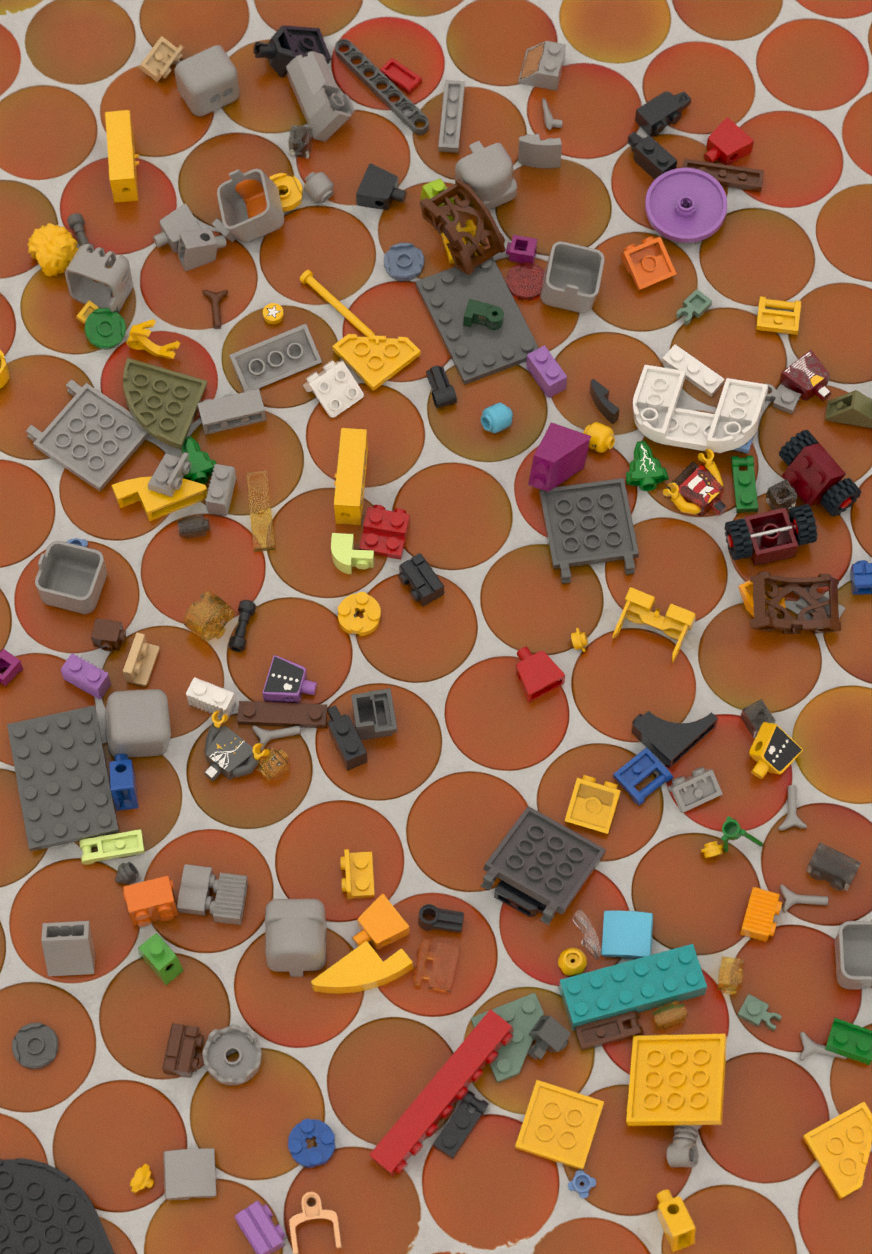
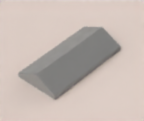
(275, 358)

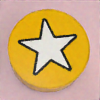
(273, 313)

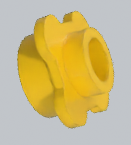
(579, 640)

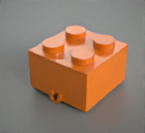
(151, 901)

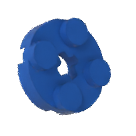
(315, 1156)

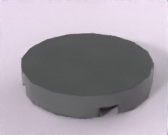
(35, 1046)

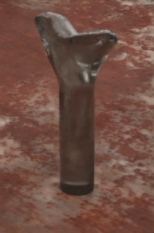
(684, 474)

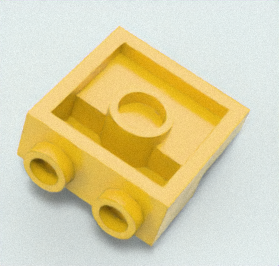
(593, 804)

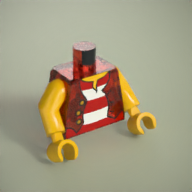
(700, 490)

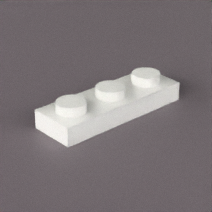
(696, 372)

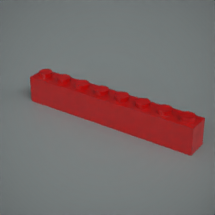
(441, 1093)

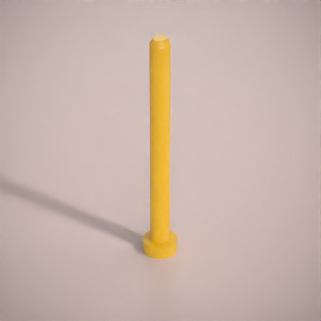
(307, 277)

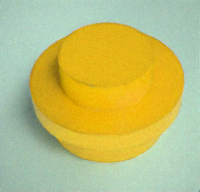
(712, 849)

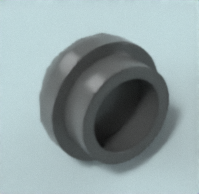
(126, 873)

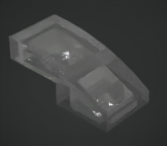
(590, 939)

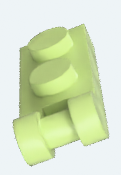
(112, 846)

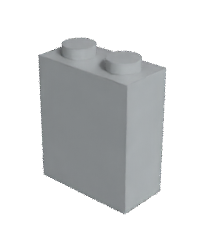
(68, 948)

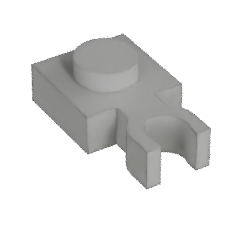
(784, 399)

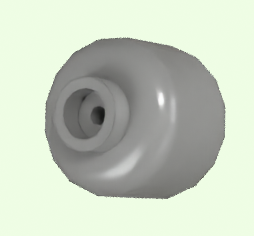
(319, 186)

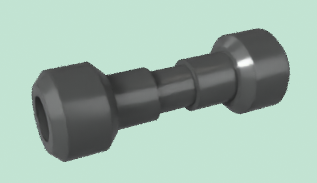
(76, 223)

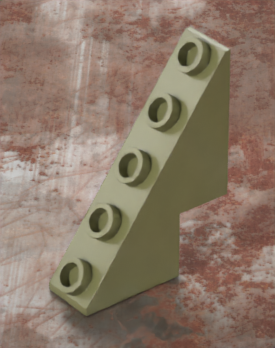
(850, 409)

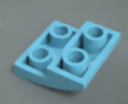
(627, 934)

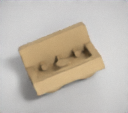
(160, 58)

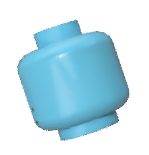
(496, 418)

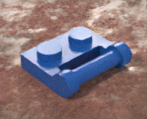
(638, 770)

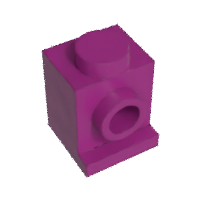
(522, 249)
(11, 665)

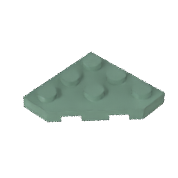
(522, 1016)

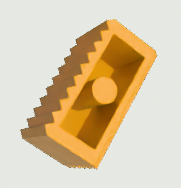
(760, 914)

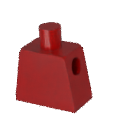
(728, 143)
(537, 674)

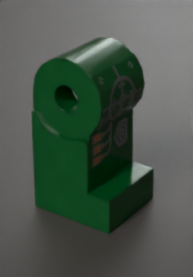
(483, 314)

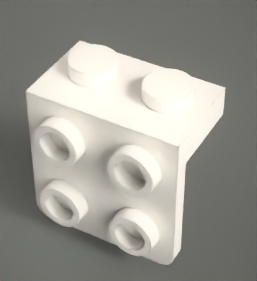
(334, 388)

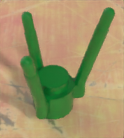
(733, 831)

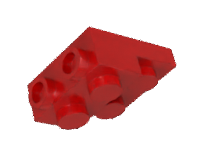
(385, 531)

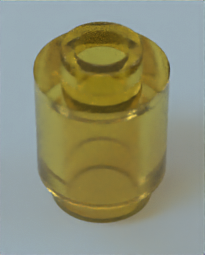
(669, 1015)

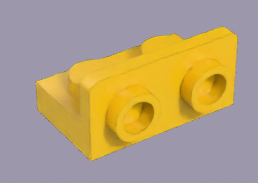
(359, 875)

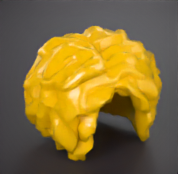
(52, 248)

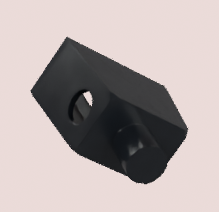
(379, 189)

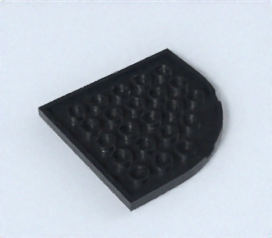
(46, 1212)

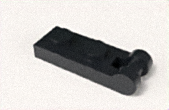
(460, 1125)

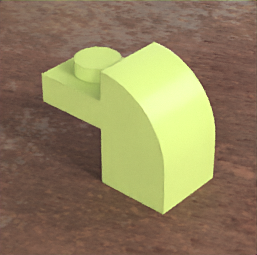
(346, 557)

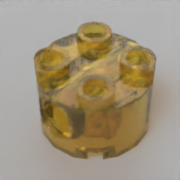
(208, 616)

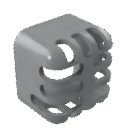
(90, 266)

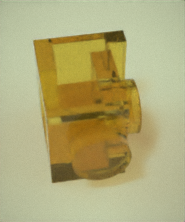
(729, 974)

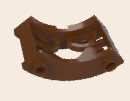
(484, 221)
(767, 619)

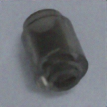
(193, 526)

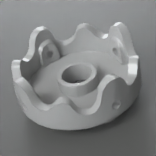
(230, 1039)

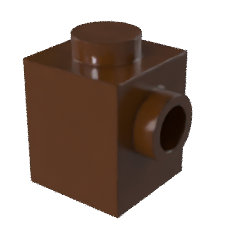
(108, 634)

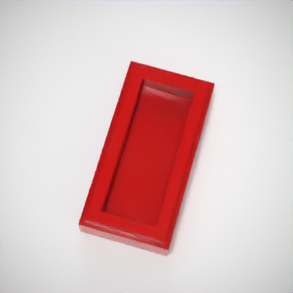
(401, 76)

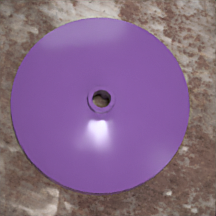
(686, 205)

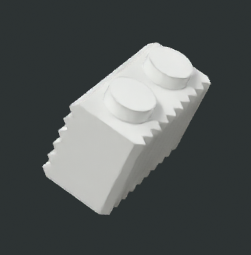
(210, 697)

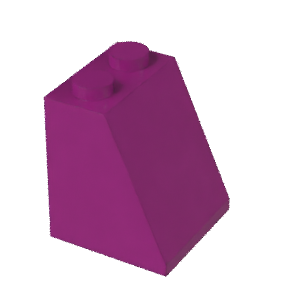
(558, 457)

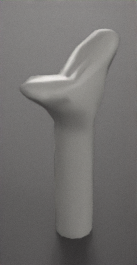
(265, 735)
(792, 818)
(792, 898)
(811, 1047)

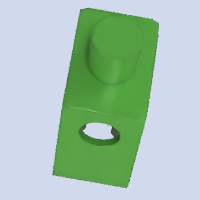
(158, 957)

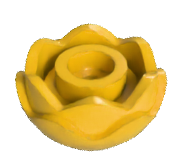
(572, 968)

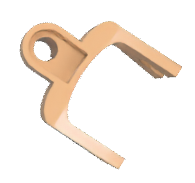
(313, 1213)

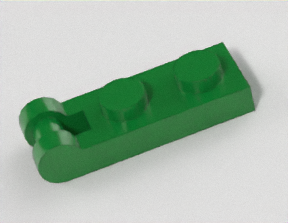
(744, 484)

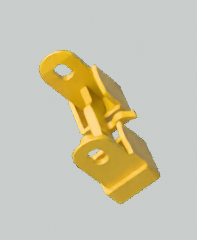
(639, 611)

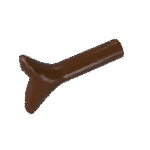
(215, 299)

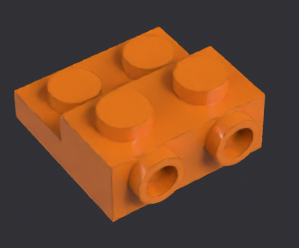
(648, 262)

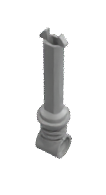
(683, 1149)

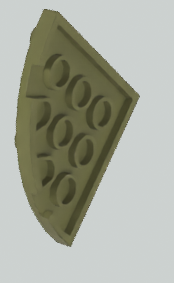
(162, 400)

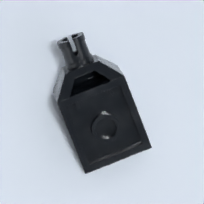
(289, 43)

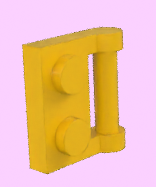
(778, 320)

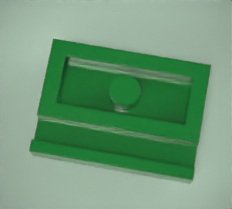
(850, 1041)

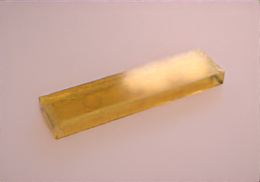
(260, 511)

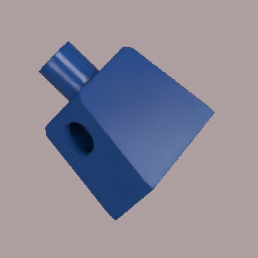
(123, 783)

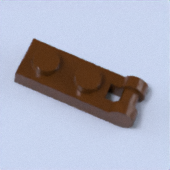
(608, 1030)

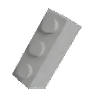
(231, 411)

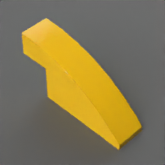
(155, 503)
(362, 971)

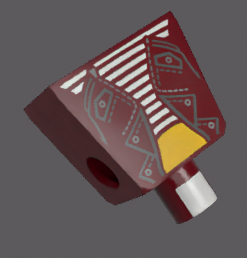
(807, 377)

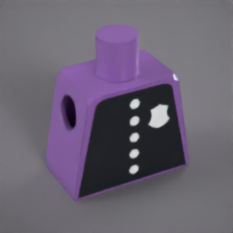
(287, 682)

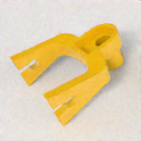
(139, 341)

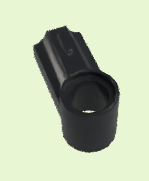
(442, 392)
(444, 919)

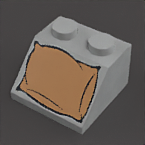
(543, 65)

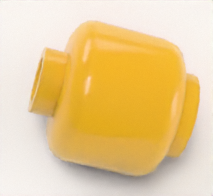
(601, 437)

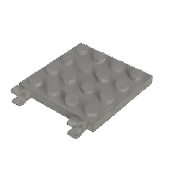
(90, 436)

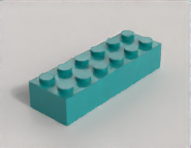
(633, 986)

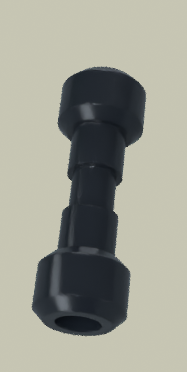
(237, 641)

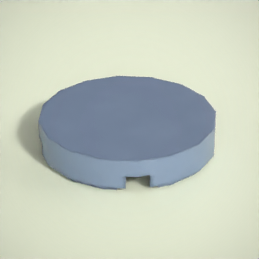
(404, 262)

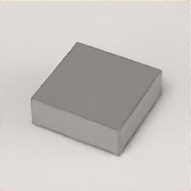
(219, 225)

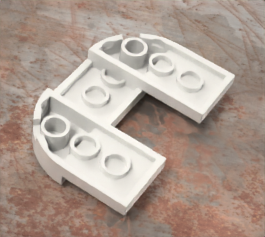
(724, 431)

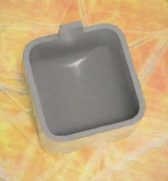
(488, 173)
(295, 935)
(854, 954)

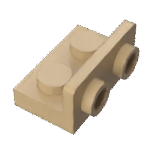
(140, 661)

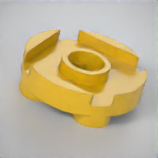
(294, 187)
(359, 602)

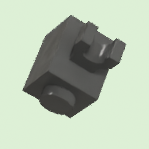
(549, 1037)

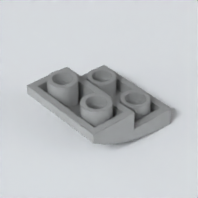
(539, 153)
(189, 1174)

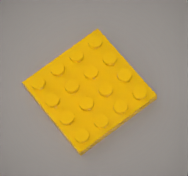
(677, 1080)

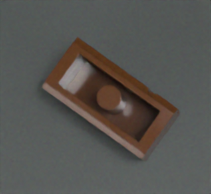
(182, 1050)

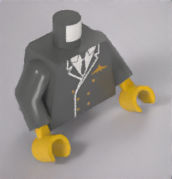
(228, 752)

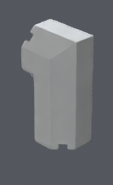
(318, 95)

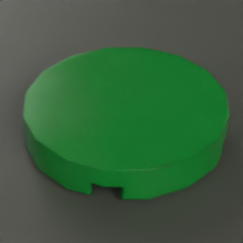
(105, 328)

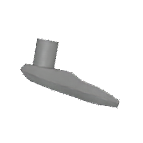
(548, 118)

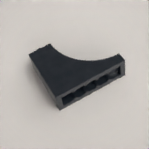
(668, 739)

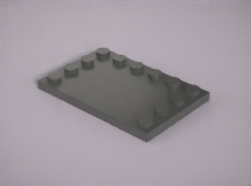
(476, 348)

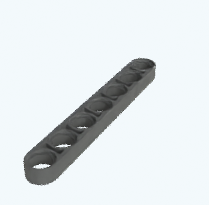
(380, 78)

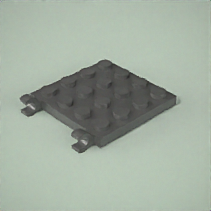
(589, 525)
(543, 861)

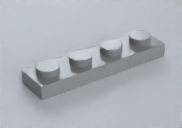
(451, 116)

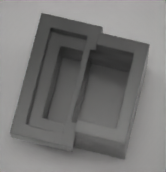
(374, 714)

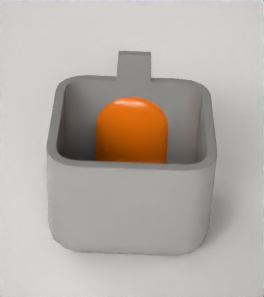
(250, 205)

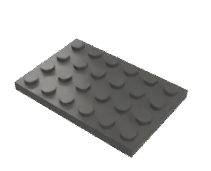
(62, 778)

